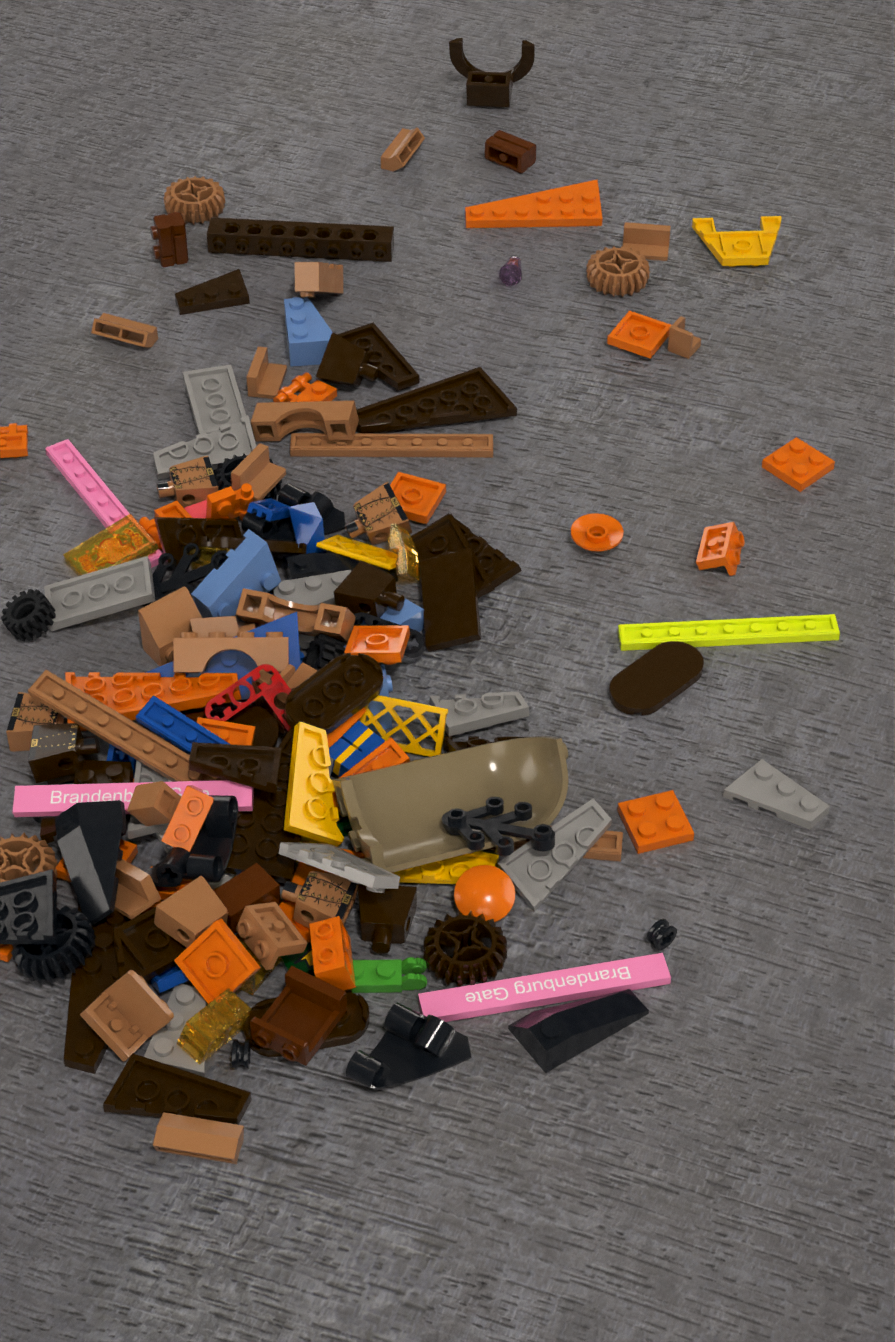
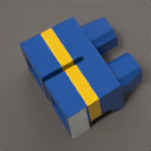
(352, 748)

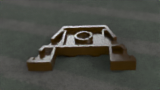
(93, 773)

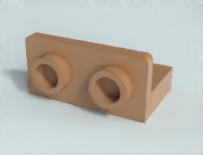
(269, 933)

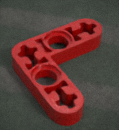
(268, 692)

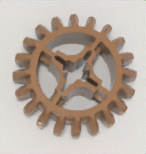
(195, 199)
(618, 271)
(22, 855)

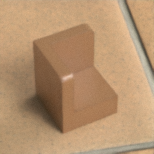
(682, 341)
(153, 803)

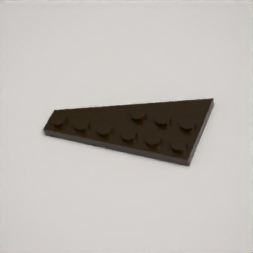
(447, 401)
(262, 829)
(83, 1045)

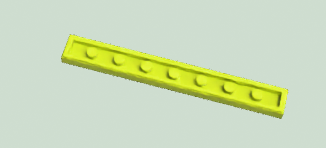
(730, 631)

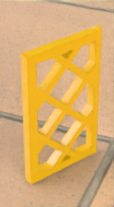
(359, 551)
(418, 708)

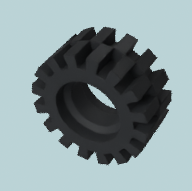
(17, 618)
(323, 651)

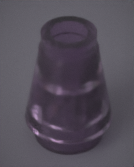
(511, 271)

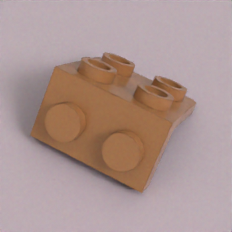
(127, 1014)

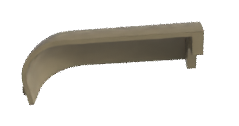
(401, 806)

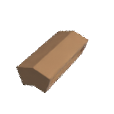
(401, 149)
(125, 330)
(199, 1138)

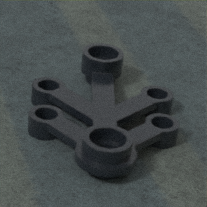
(180, 577)
(462, 822)

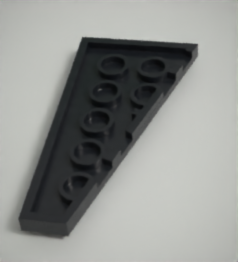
(29, 909)

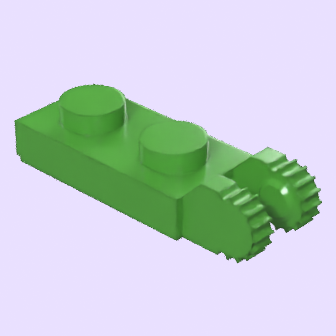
(386, 975)

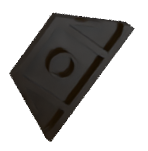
(144, 947)

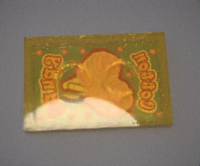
(112, 546)

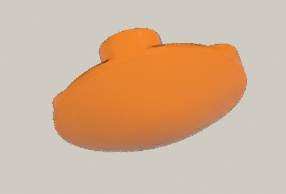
(485, 891)

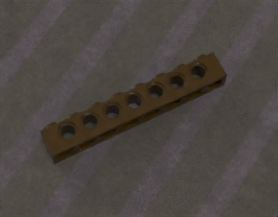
(300, 239)

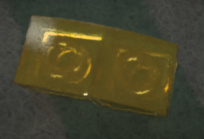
(403, 545)

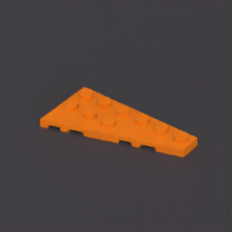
(556, 207)
(131, 691)

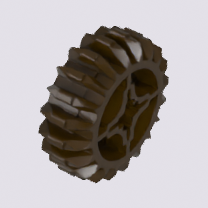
(464, 943)

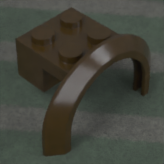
(490, 88)

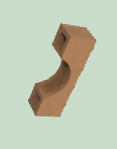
(277, 419)
(312, 619)
(195, 653)

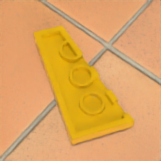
(310, 789)
(446, 870)

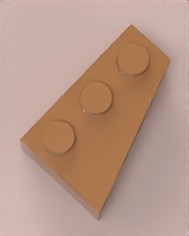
(318, 278)

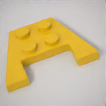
(739, 247)

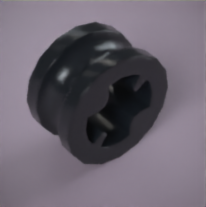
(661, 934)
(241, 1053)

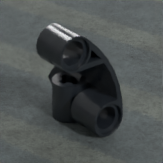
(282, 529)
(209, 853)
(409, 1050)

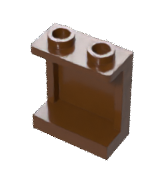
(300, 1017)

